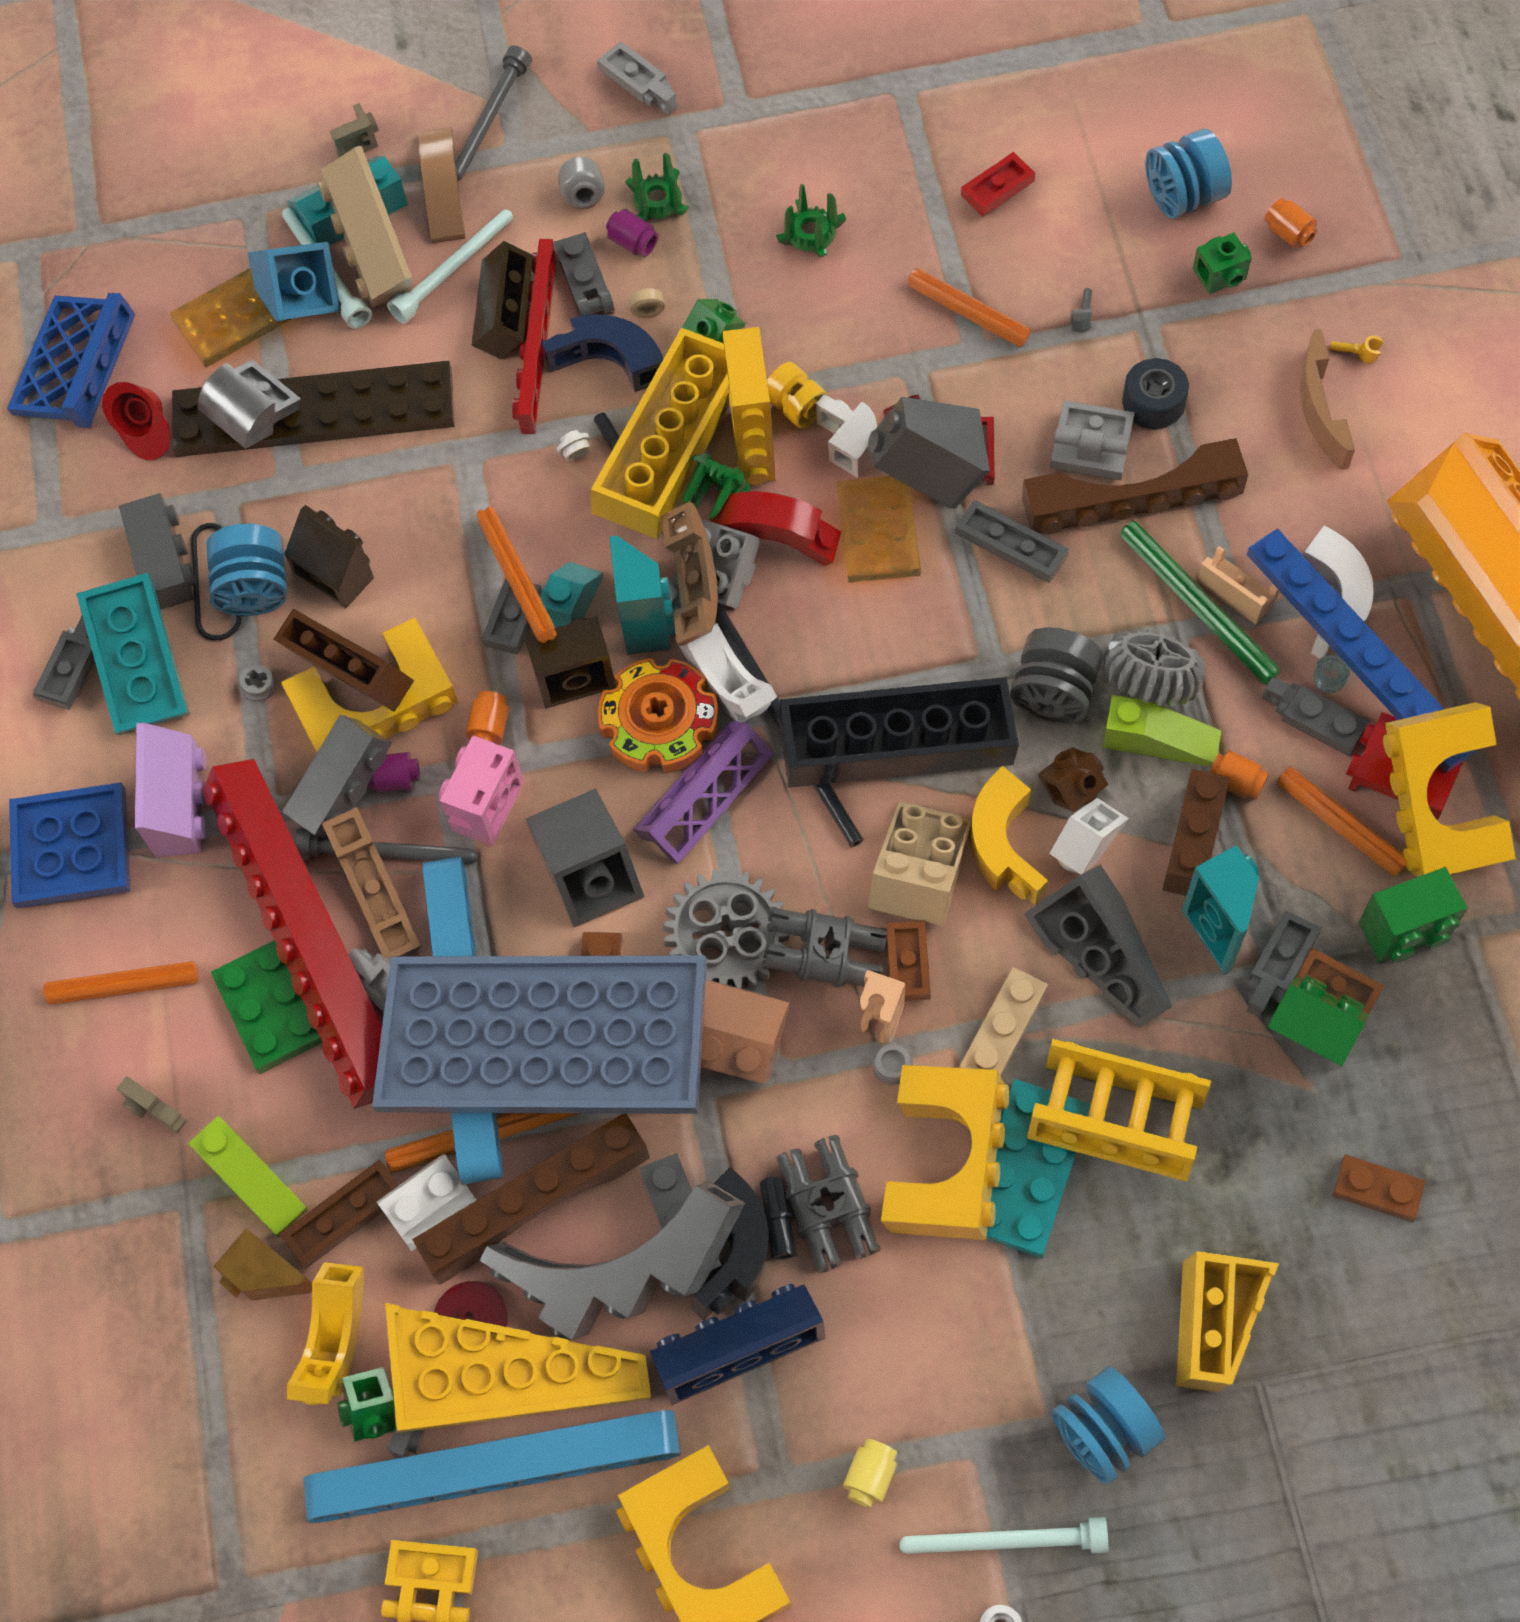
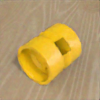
(794, 394)

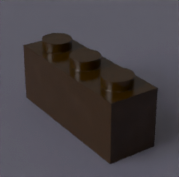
(502, 300)

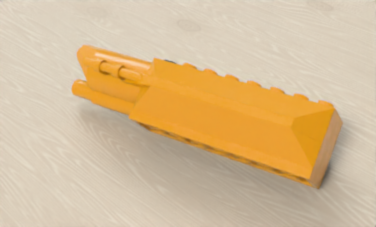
(1468, 529)

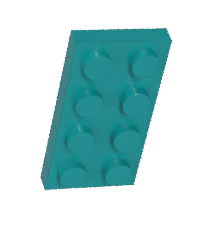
(132, 653)
(1030, 1174)

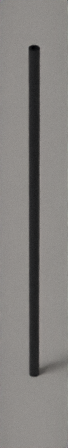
(743, 654)

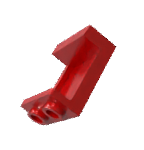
(1375, 767)

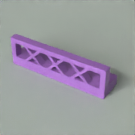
(695, 780)

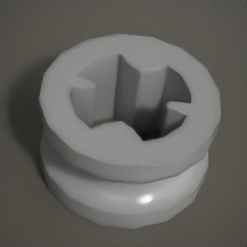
(264, 675)

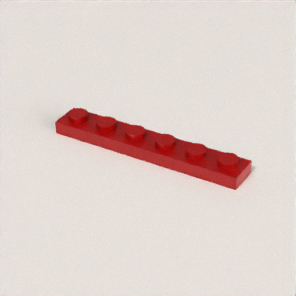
(531, 349)

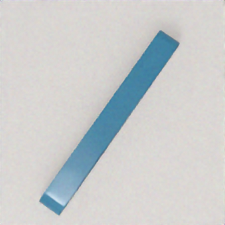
(452, 935)
(491, 1466)

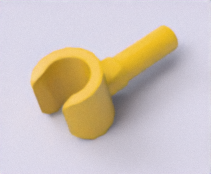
(1365, 351)

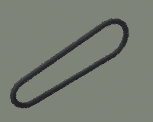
(196, 589)

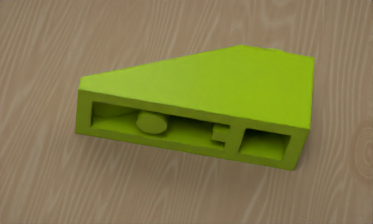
(1159, 732)
(248, 1176)

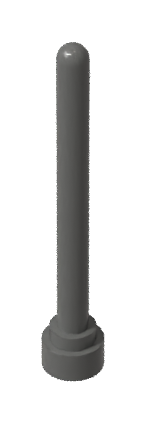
(515, 63)
(312, 845)

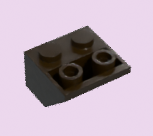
(328, 556)

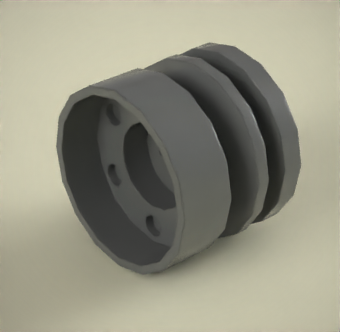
(1056, 675)

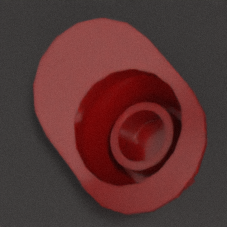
(137, 418)

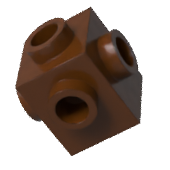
(1073, 778)

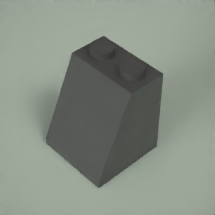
(932, 448)
(585, 857)

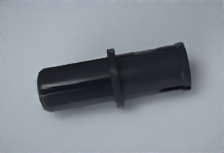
(778, 1218)

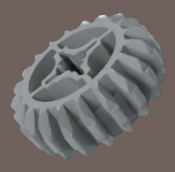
(1154, 667)

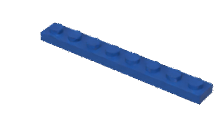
(1345, 632)

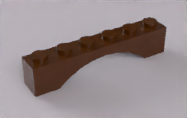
(1065, 502)
(580, 1166)

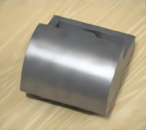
(246, 401)

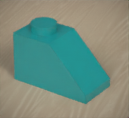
(570, 592)

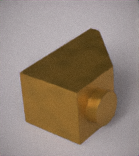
(258, 1271)

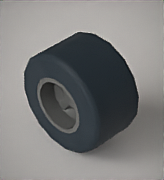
(1155, 392)

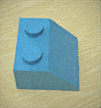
(295, 280)

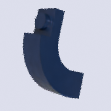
(606, 339)

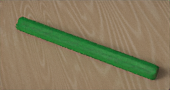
(1200, 602)

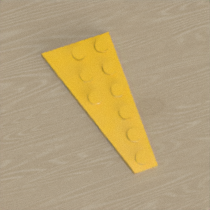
(482, 1372)

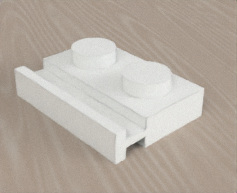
(426, 1199)

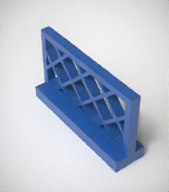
(94, 361)

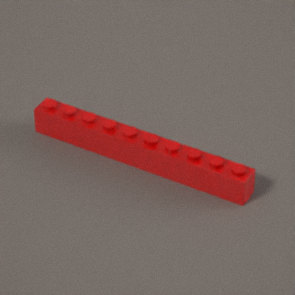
(299, 925)

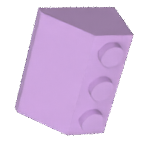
(169, 791)

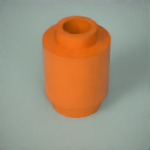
(1291, 223)
(488, 717)
(1245, 775)

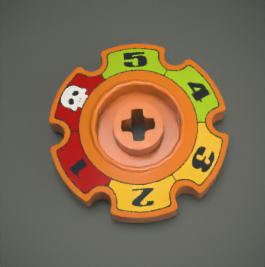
(632, 720)

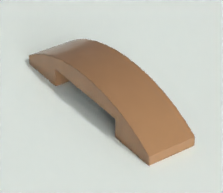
(441, 185)
(1331, 436)
(695, 573)
(371, 884)

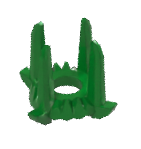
(651, 209)
(825, 225)
(712, 472)

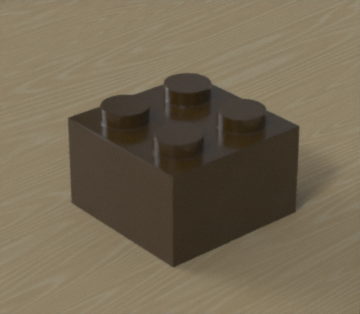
(572, 663)

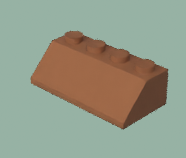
(741, 1031)

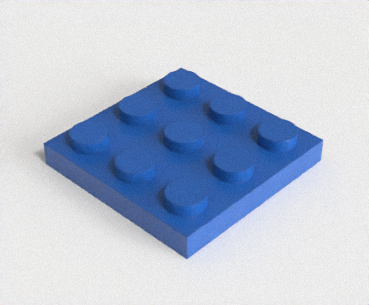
(69, 845)

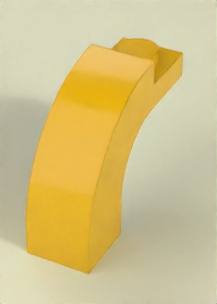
(995, 809)
(332, 1334)

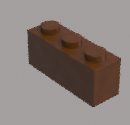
(1195, 829)

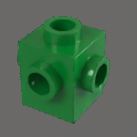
(1222, 262)
(712, 317)
(367, 1405)

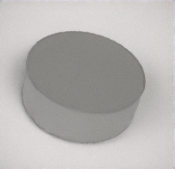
(889, 1062)

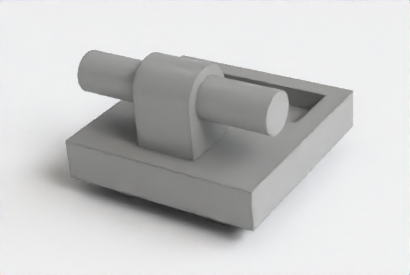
(1092, 440)
(733, 561)

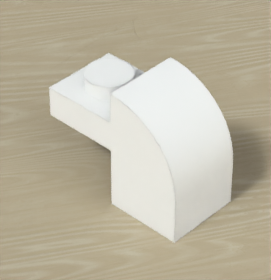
(851, 432)

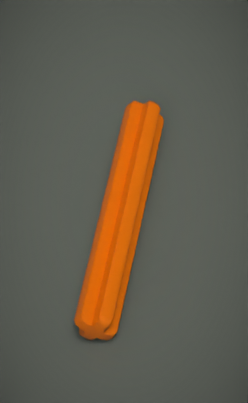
(969, 307)
(1342, 821)
(120, 982)

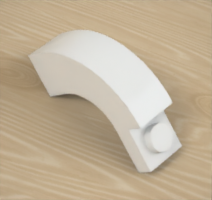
(1345, 571)
(733, 685)

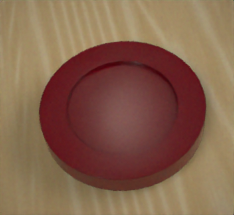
(473, 1302)

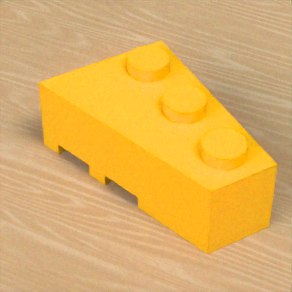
(1217, 1316)

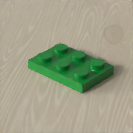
(265, 1007)

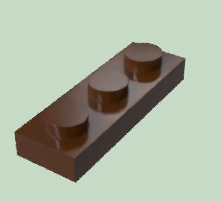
(339, 1215)

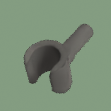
(1081, 318)

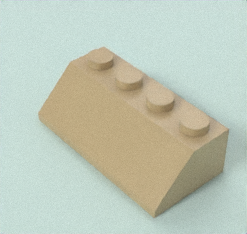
(366, 228)

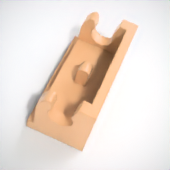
(1236, 587)
(882, 1000)

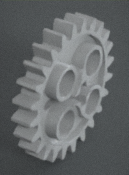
(718, 897)

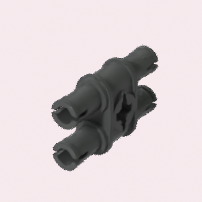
(811, 959)
(815, 1220)

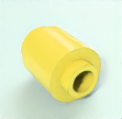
(870, 1473)

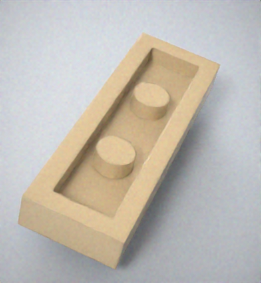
(1005, 1022)

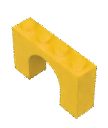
(750, 404)
(426, 697)
(1416, 750)
(962, 1203)
(654, 1513)

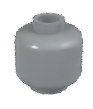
(581, 182)

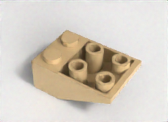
(919, 863)

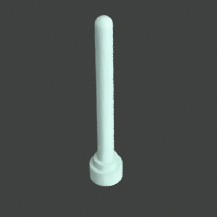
(404, 305)
(353, 310)
(1089, 1535)

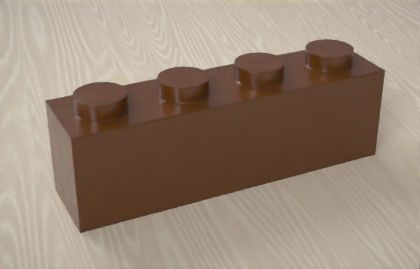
(344, 660)

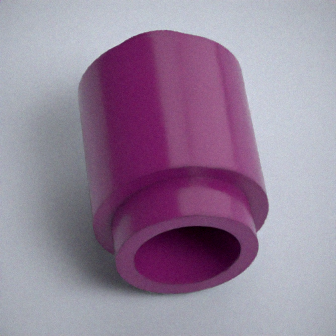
(632, 233)
(396, 773)

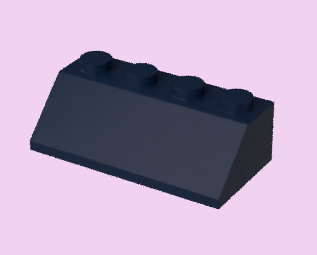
(738, 1343)

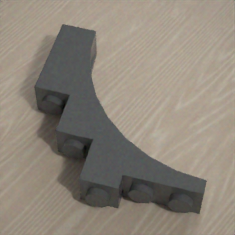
(677, 1256)

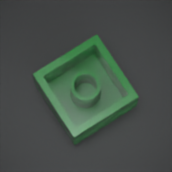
(1413, 916)
(1319, 1019)

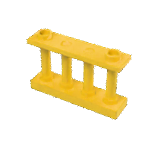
(1111, 1141)

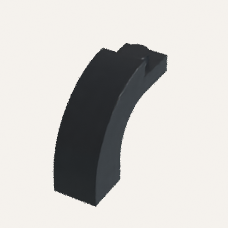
(748, 1251)

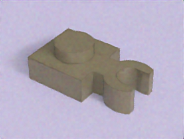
(142, 1101)

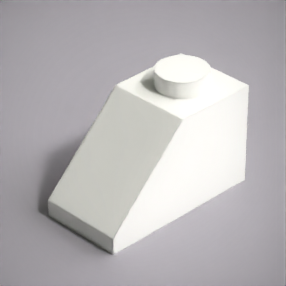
(1087, 836)

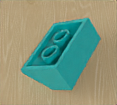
(316, 213)
(641, 599)
(1222, 903)

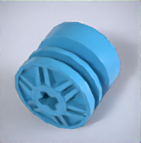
(1188, 173)
(246, 569)
(1101, 1430)

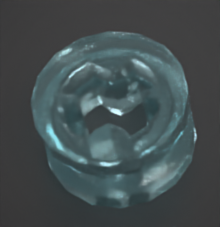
(1326, 684)

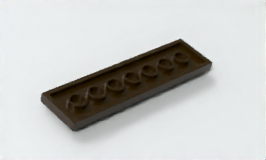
(332, 409)

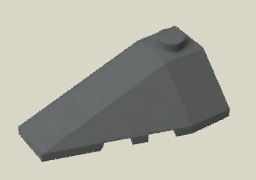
(1098, 937)

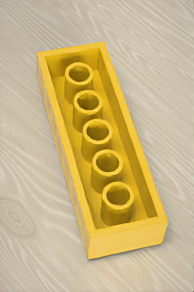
(663, 434)

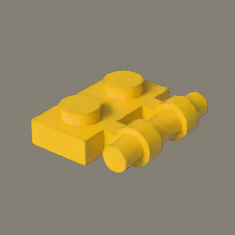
(433, 1569)

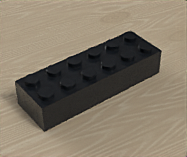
(897, 732)

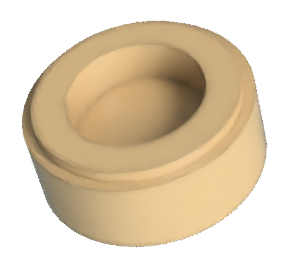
(646, 303)

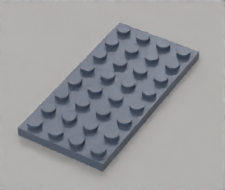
(542, 1034)

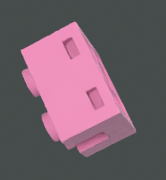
(481, 790)

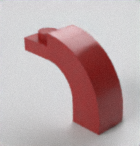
(783, 521)

